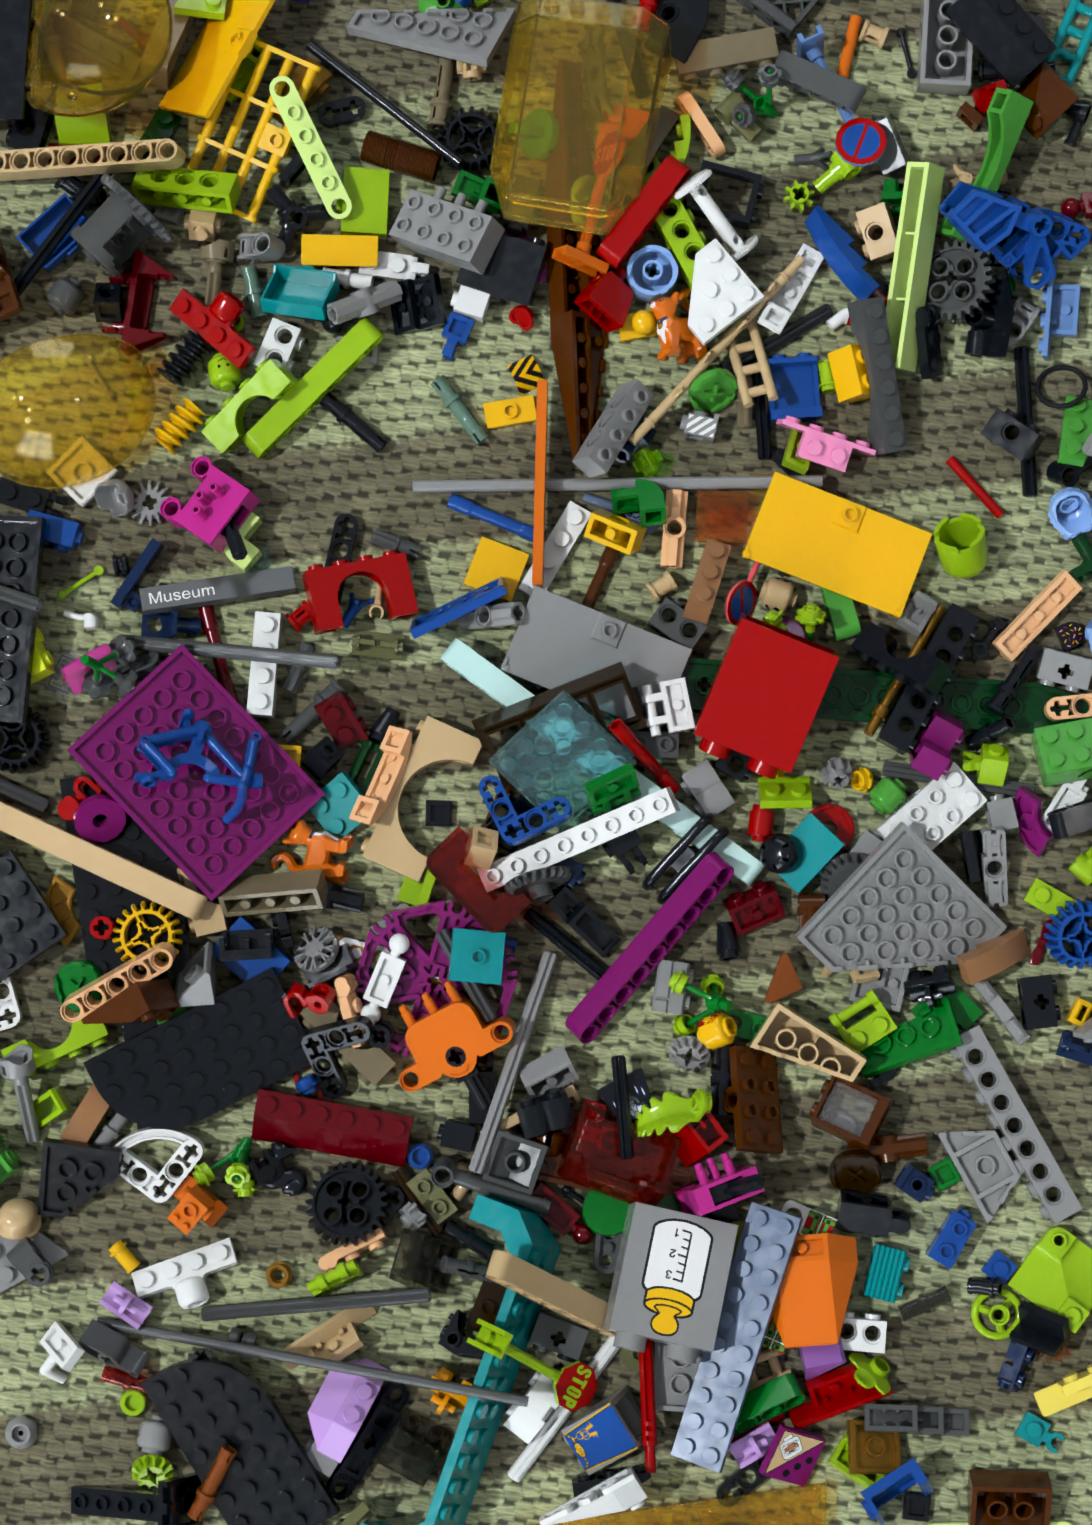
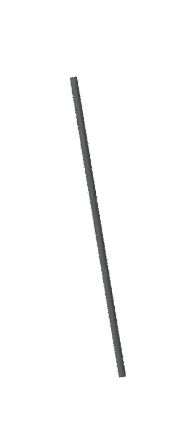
(316, 1362)

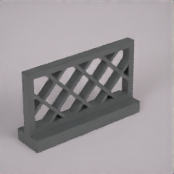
(775, 17)

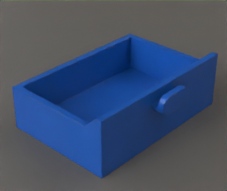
(40, 228)
(248, 968)

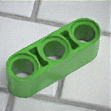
(841, 615)

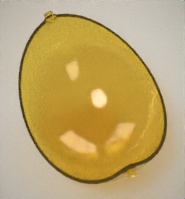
(72, 409)

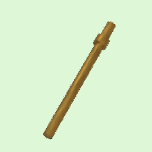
(882, 710)

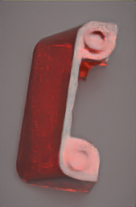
(488, 909)
(595, 1160)

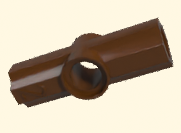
(893, 1147)

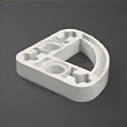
(153, 1176)

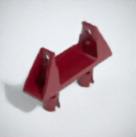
(139, 302)

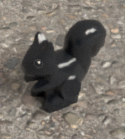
(274, 1175)

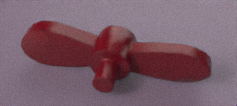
(1037, 953)

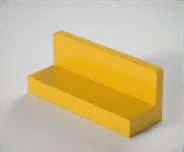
(339, 250)

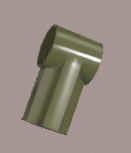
(725, 111)

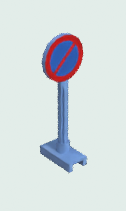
(858, 139)

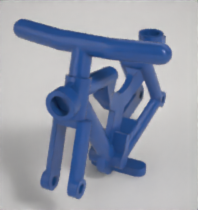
(200, 733)

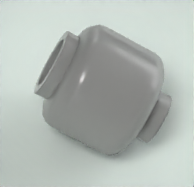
(154, 1436)

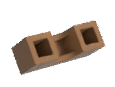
(707, 581)

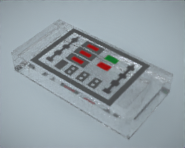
(56, 684)

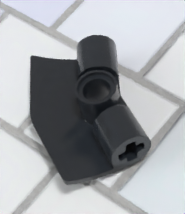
(686, 25)
(993, 324)

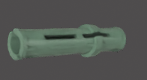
(454, 402)

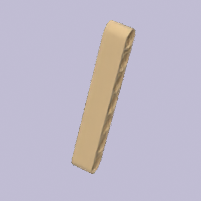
(548, 1290)

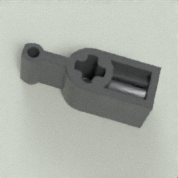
(113, 1349)

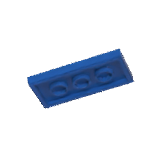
(458, 607)

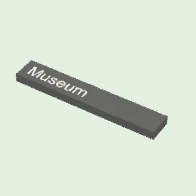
(217, 590)

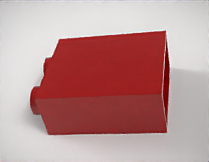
(765, 696)

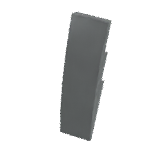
(916, 1420)

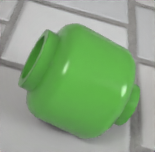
(888, 796)

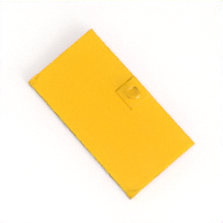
(215, 58)
(837, 544)

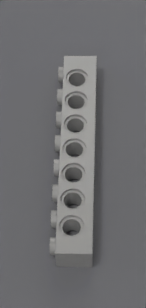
(1066, 1201)

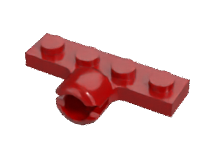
(216, 324)

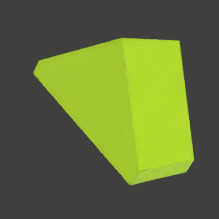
(51, 1106)

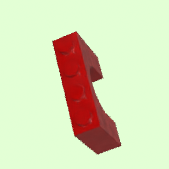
(389, 572)

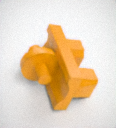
(456, 1399)

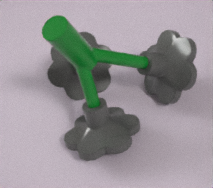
(98, 683)

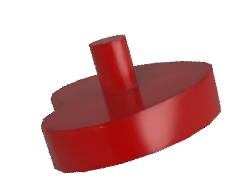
(522, 316)

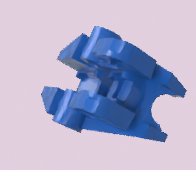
(988, 218)

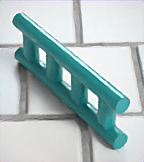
(1067, 29)

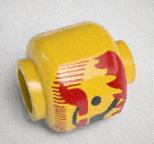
(716, 1030)

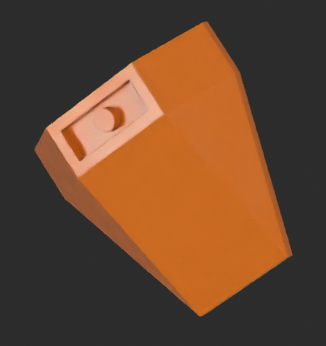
(816, 1290)

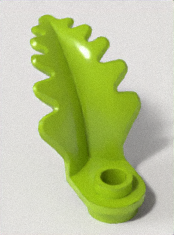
(672, 1112)

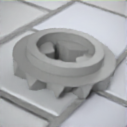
(679, 1049)

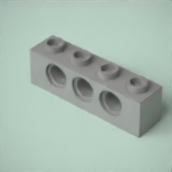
(613, 428)

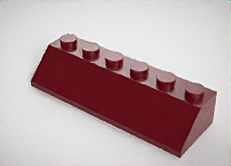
(332, 1127)

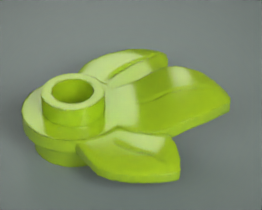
(871, 1372)

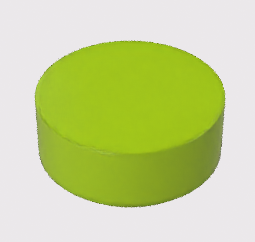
(133, 1402)

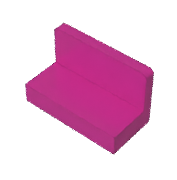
(75, 671)

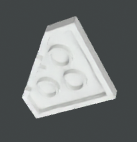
(718, 293)

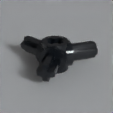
(286, 206)

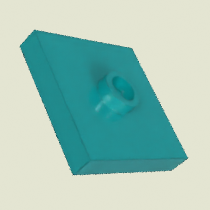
(476, 956)

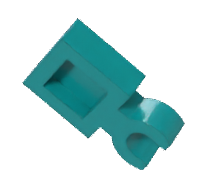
(1036, 1430)

